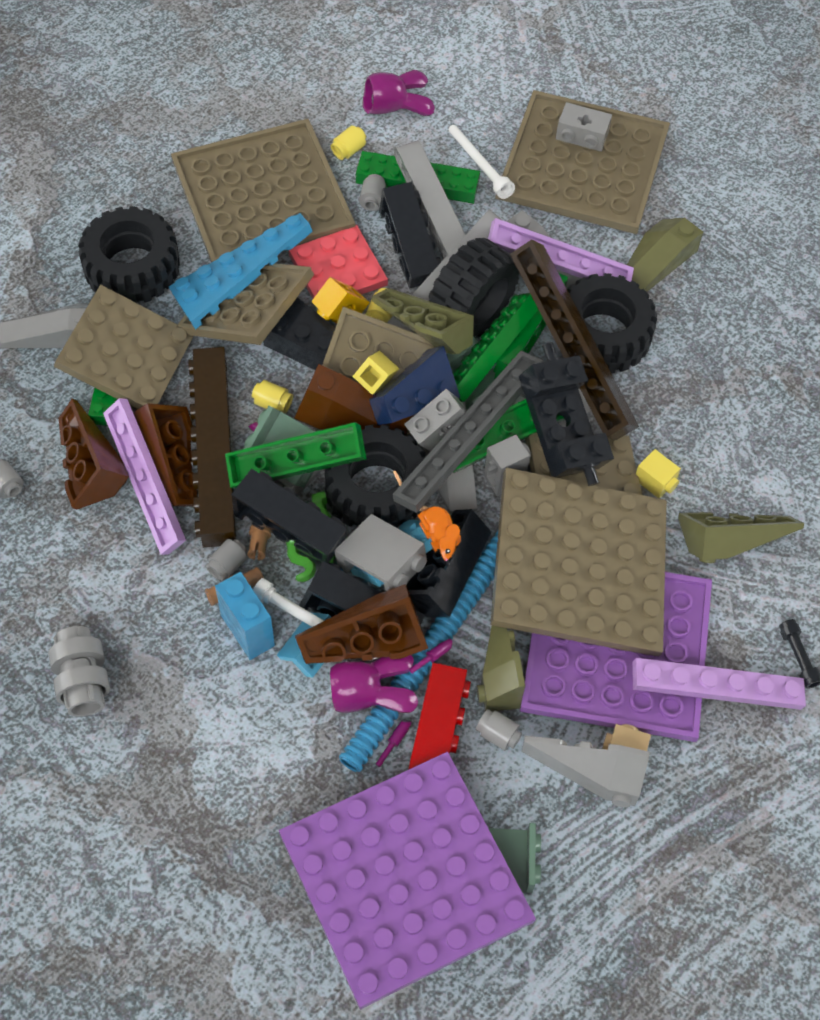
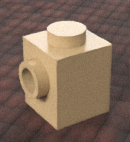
(627, 736)

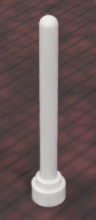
(501, 185)
(267, 594)

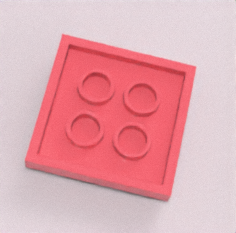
(342, 257)

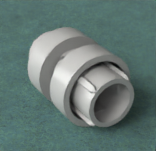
(79, 678)

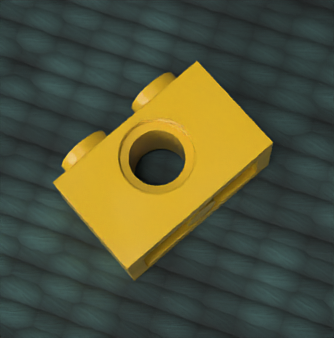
(335, 296)

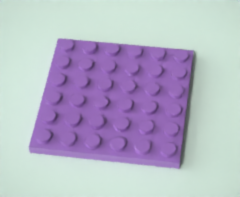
(596, 681)
(405, 879)

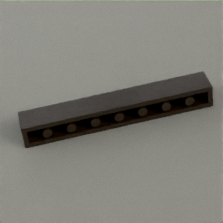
(574, 338)
(212, 443)

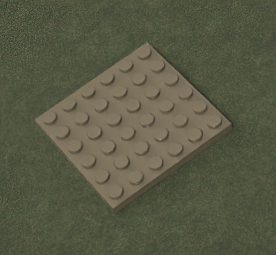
(580, 181)
(259, 182)
(580, 563)

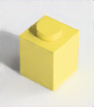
(375, 372)
(658, 474)

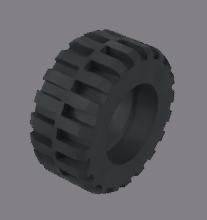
(123, 231)
(477, 282)
(627, 304)
(384, 449)

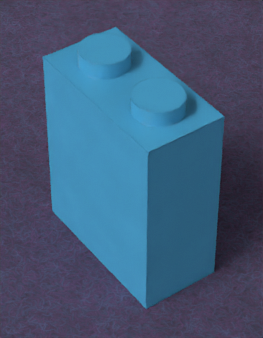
(245, 615)

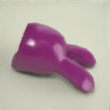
(391, 94)
(358, 685)

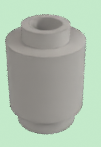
(371, 192)
(10, 481)
(226, 559)
(499, 729)

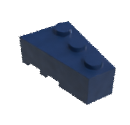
(414, 387)

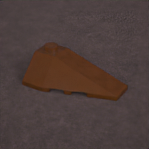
(338, 401)
(169, 443)
(91, 461)
(372, 629)

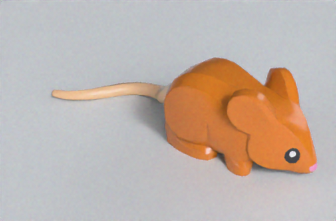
(438, 527)

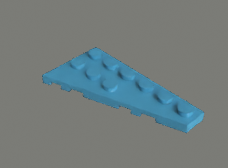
(235, 270)

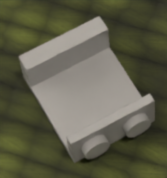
(382, 552)

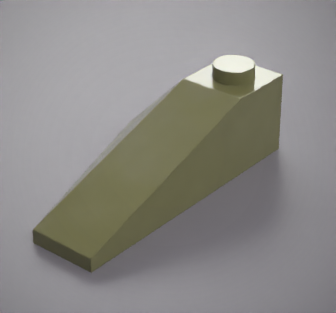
(664, 250)
(429, 320)
(722, 538)
(502, 675)

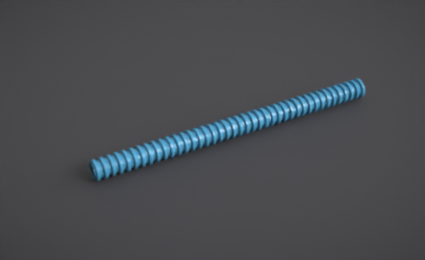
(441, 630)

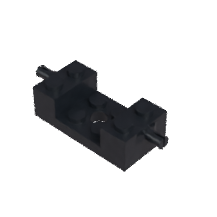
(553, 391)

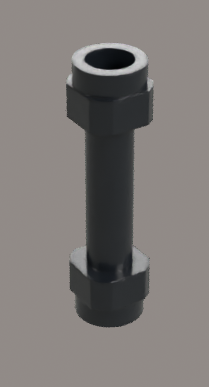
(791, 631)

